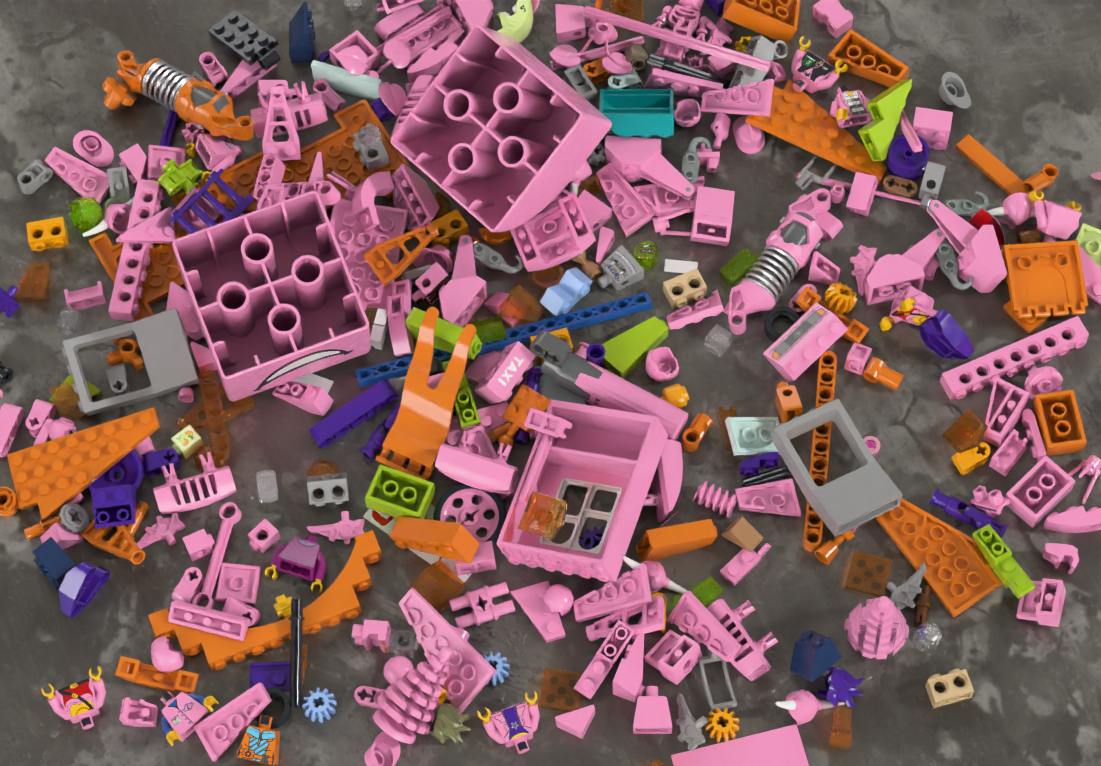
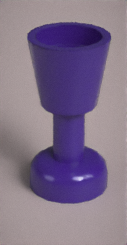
(596, 354)

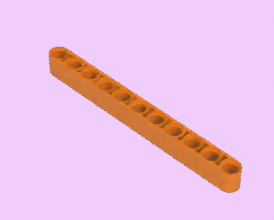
(820, 441)

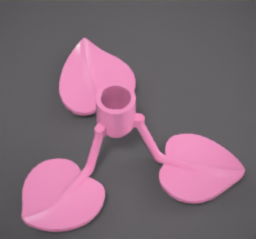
(602, 33)
(354, 62)

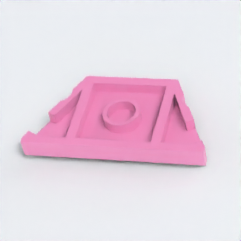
(664, 201)
(180, 299)

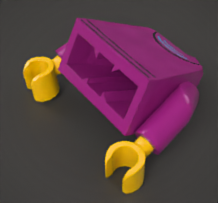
(300, 559)

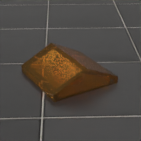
(628, 8)
(965, 432)
(543, 515)
(438, 585)

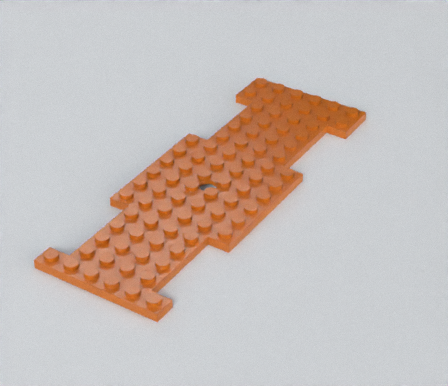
(337, 156)

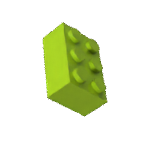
(399, 494)

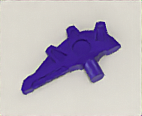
(8, 302)

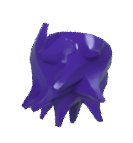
(840, 687)

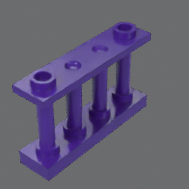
(241, 204)

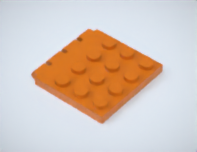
(1045, 279)

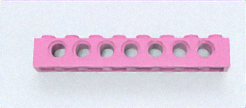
(119, 308)
(1054, 335)

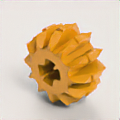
(840, 298)
(727, 720)

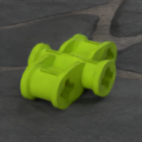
(180, 177)

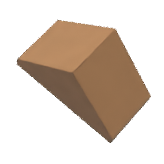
(742, 534)

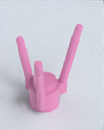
(344, 183)
(661, 224)
(1089, 467)

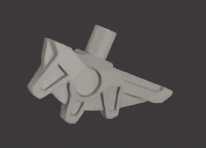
(904, 594)
(689, 727)

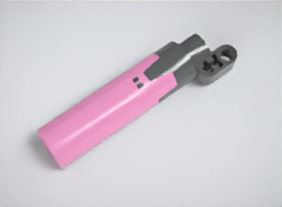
(602, 386)

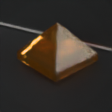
(592, 185)

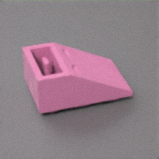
(712, 216)

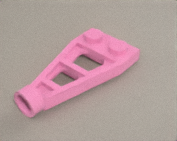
(283, 150)
(651, 620)

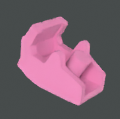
(1060, 553)
(138, 713)

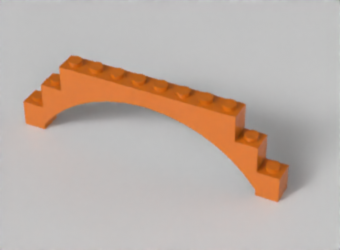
(333, 606)

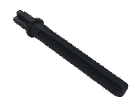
(679, 68)
(296, 652)

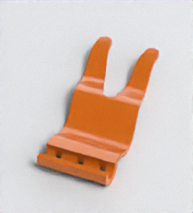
(423, 411)

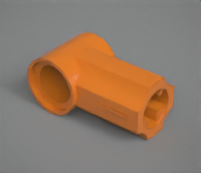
(1042, 179)
(878, 372)
(696, 431)

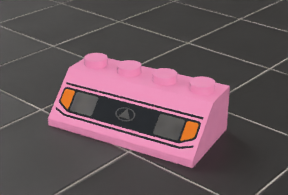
(804, 342)

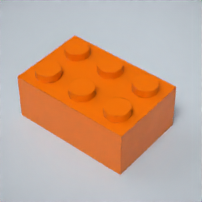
(1059, 422)

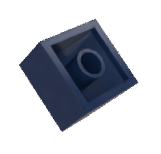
(813, 655)

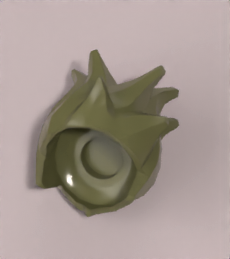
(449, 723)

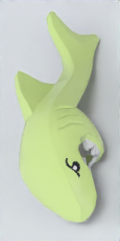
(520, 23)

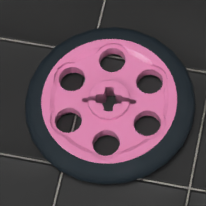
(491, 501)

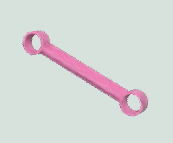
(218, 554)

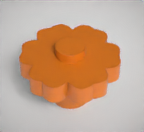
(117, 94)

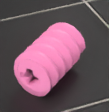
(715, 498)

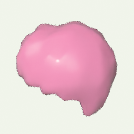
(661, 364)
(164, 656)

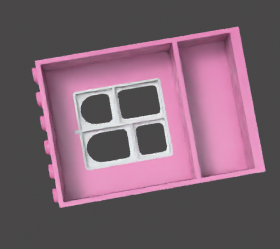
(601, 452)

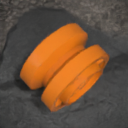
(11, 506)

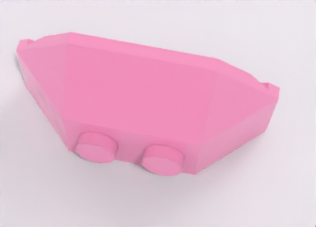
(414, 195)

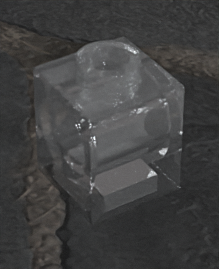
(718, 340)
(397, 637)

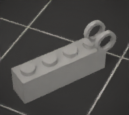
(760, 48)

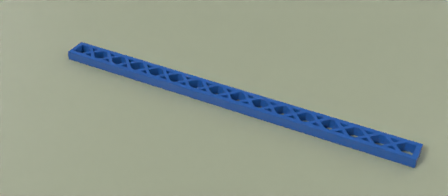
(522, 333)

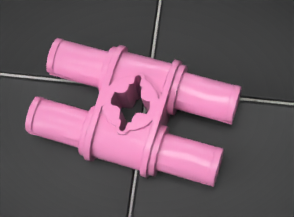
(486, 597)

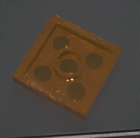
(868, 573)
(559, 691)

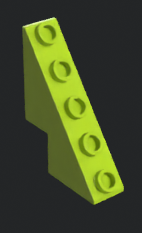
(886, 116)

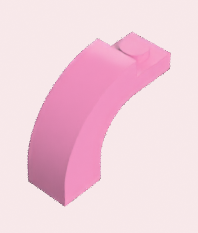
(363, 198)

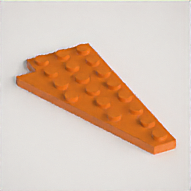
(65, 466)

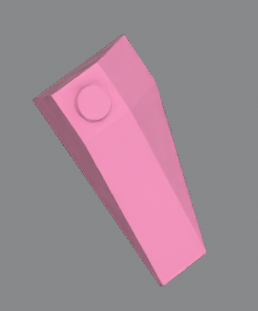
(629, 674)

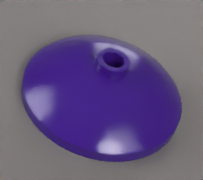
(130, 469)

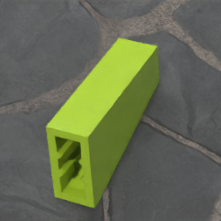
(445, 333)
(632, 347)

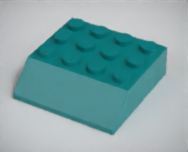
(639, 111)

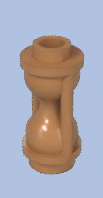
(589, 268)

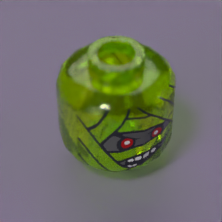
(646, 254)

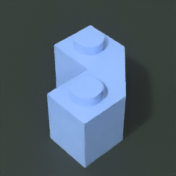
(567, 293)

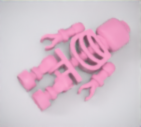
(690, 10)

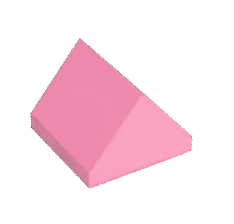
(777, 73)

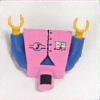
(183, 714)

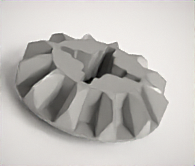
(81, 520)

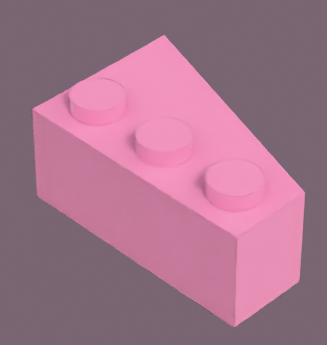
(1004, 411)

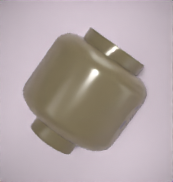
(637, 56)

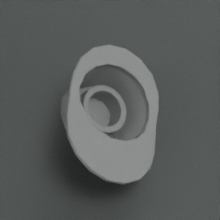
(953, 91)

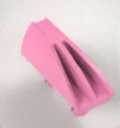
(666, 480)

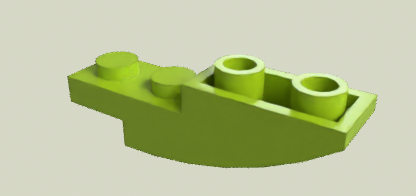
(464, 403)
(1002, 562)

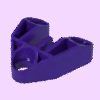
(945, 337)
(80, 587)

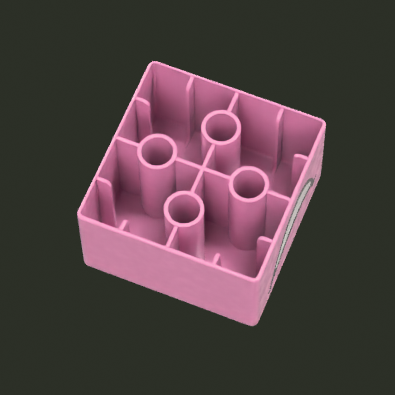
(273, 295)

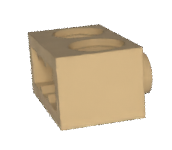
(682, 285)
(951, 692)

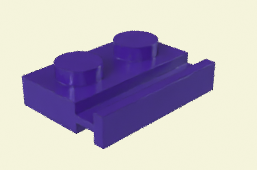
(271, 675)

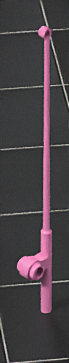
(838, 192)

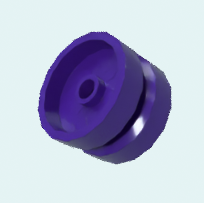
(904, 162)

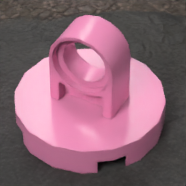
(1042, 381)

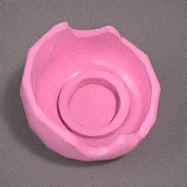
(687, 113)
(559, 598)
(396, 668)

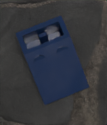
(302, 36)

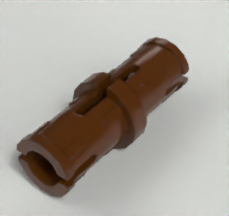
(922, 605)

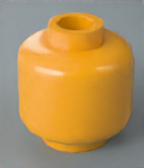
(675, 395)

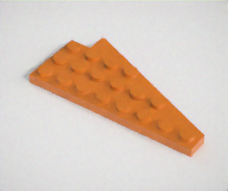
(810, 127)
(952, 559)

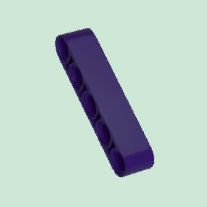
(353, 413)

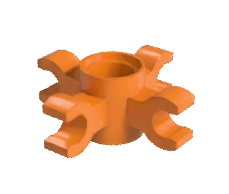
(126, 356)

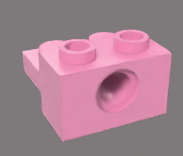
(1043, 603)
(674, 656)

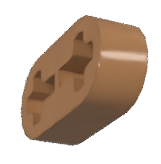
(899, 186)

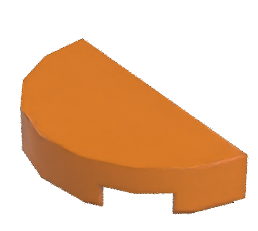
(495, 238)

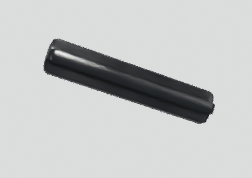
(767, 477)

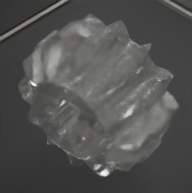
(267, 486)

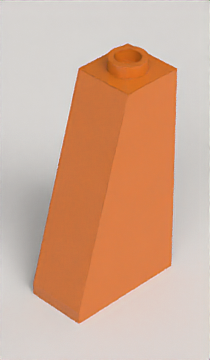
(675, 540)

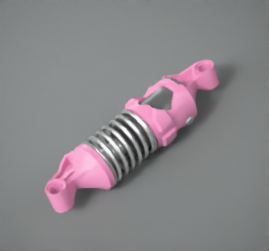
(784, 255)

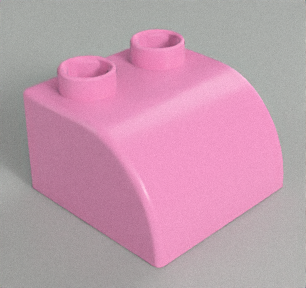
(500, 130)

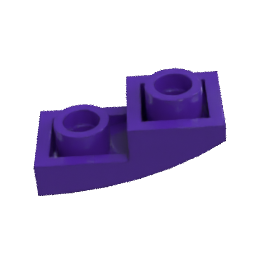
(751, 466)

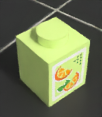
(186, 442)

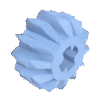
(501, 667)
(316, 699)

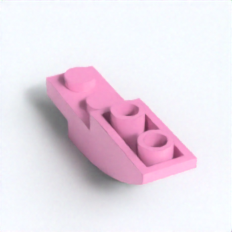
(433, 61)
(398, 310)
(1074, 520)
(604, 659)

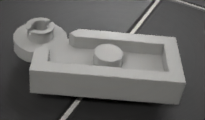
(118, 186)

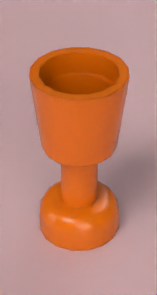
(829, 549)

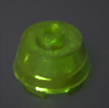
(85, 213)

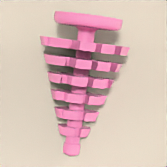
(876, 628)
(412, 699)

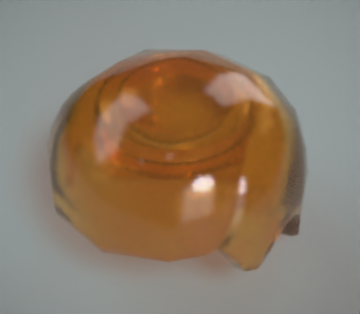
(444, 204)

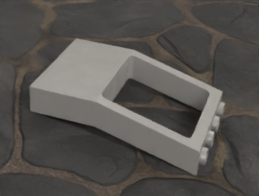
(163, 350)
(849, 498)

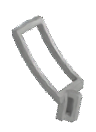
(807, 174)
(712, 657)

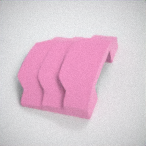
(554, 234)

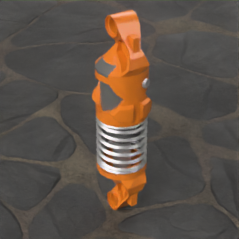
(187, 96)

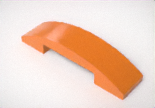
(856, 330)
(150, 676)

